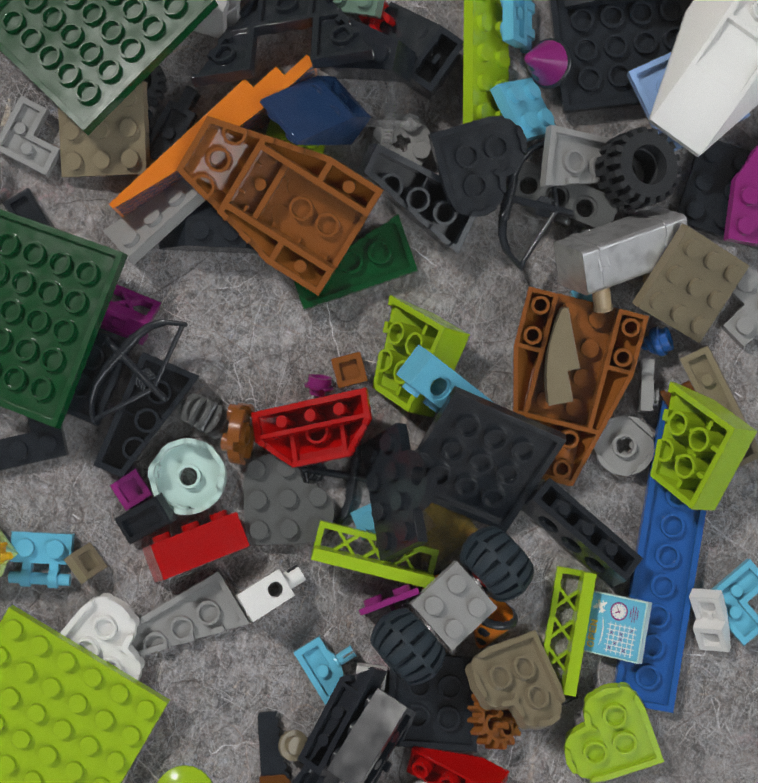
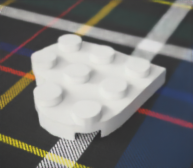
(107, 630)

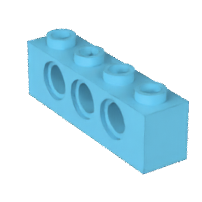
(424, 368)

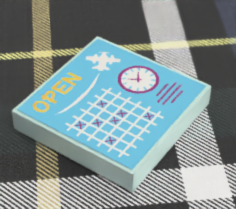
(617, 627)

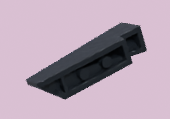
(332, 726)

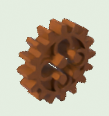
(493, 733)

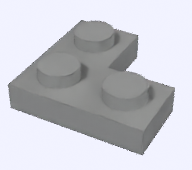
(20, 137)
(744, 322)

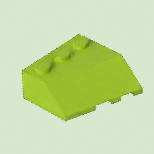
(405, 330)
(699, 448)

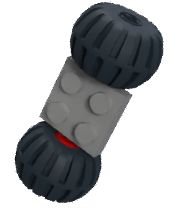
(452, 605)

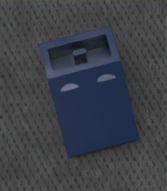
(317, 112)

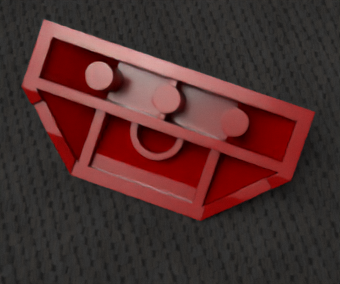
(314, 428)

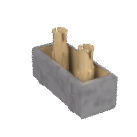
(615, 253)

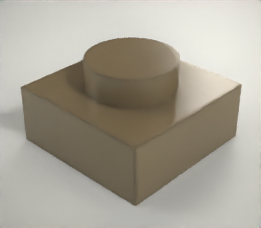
(85, 563)

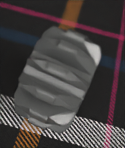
(204, 415)

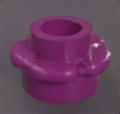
(319, 384)

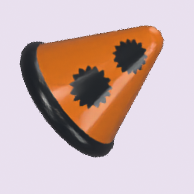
(496, 624)

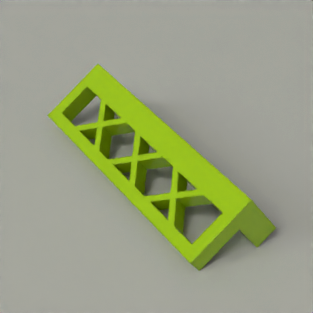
(370, 565)
(578, 623)

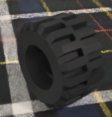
(658, 165)

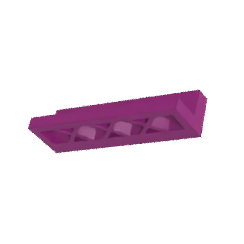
(121, 316)

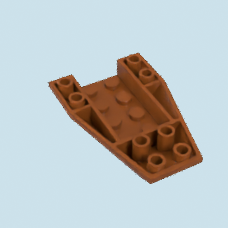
(607, 360)

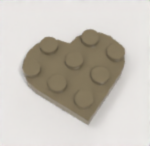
(519, 679)

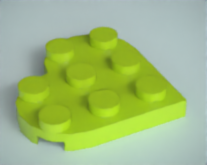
(613, 736)

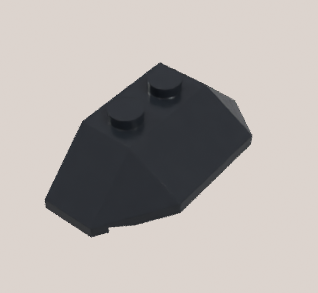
(205, 232)

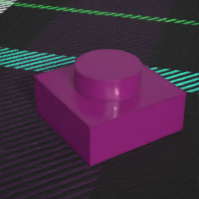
(131, 489)

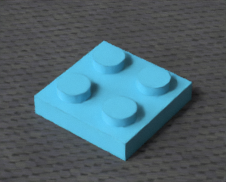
(524, 106)

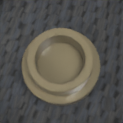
(291, 744)

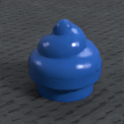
(658, 341)

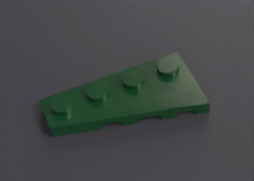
(368, 263)

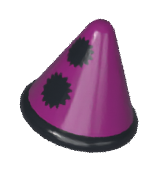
(549, 63)

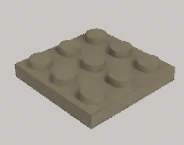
(114, 147)
(690, 283)

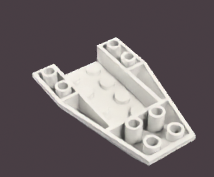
(709, 73)

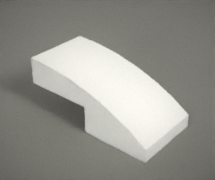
(711, 621)

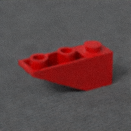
(452, 767)

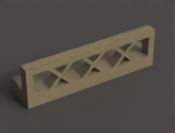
(709, 381)

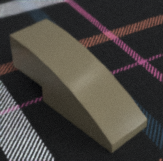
(559, 359)

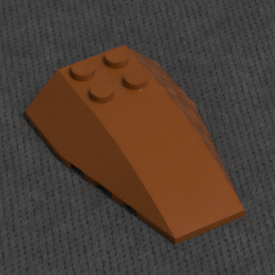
(280, 198)

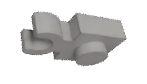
(647, 394)

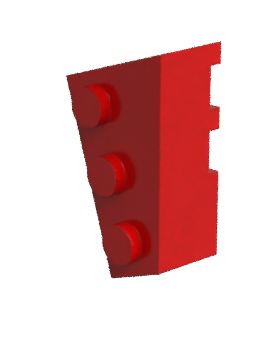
(195, 545)

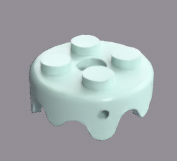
(166, 472)

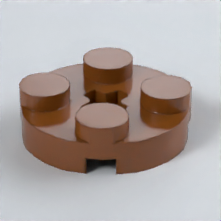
(240, 437)

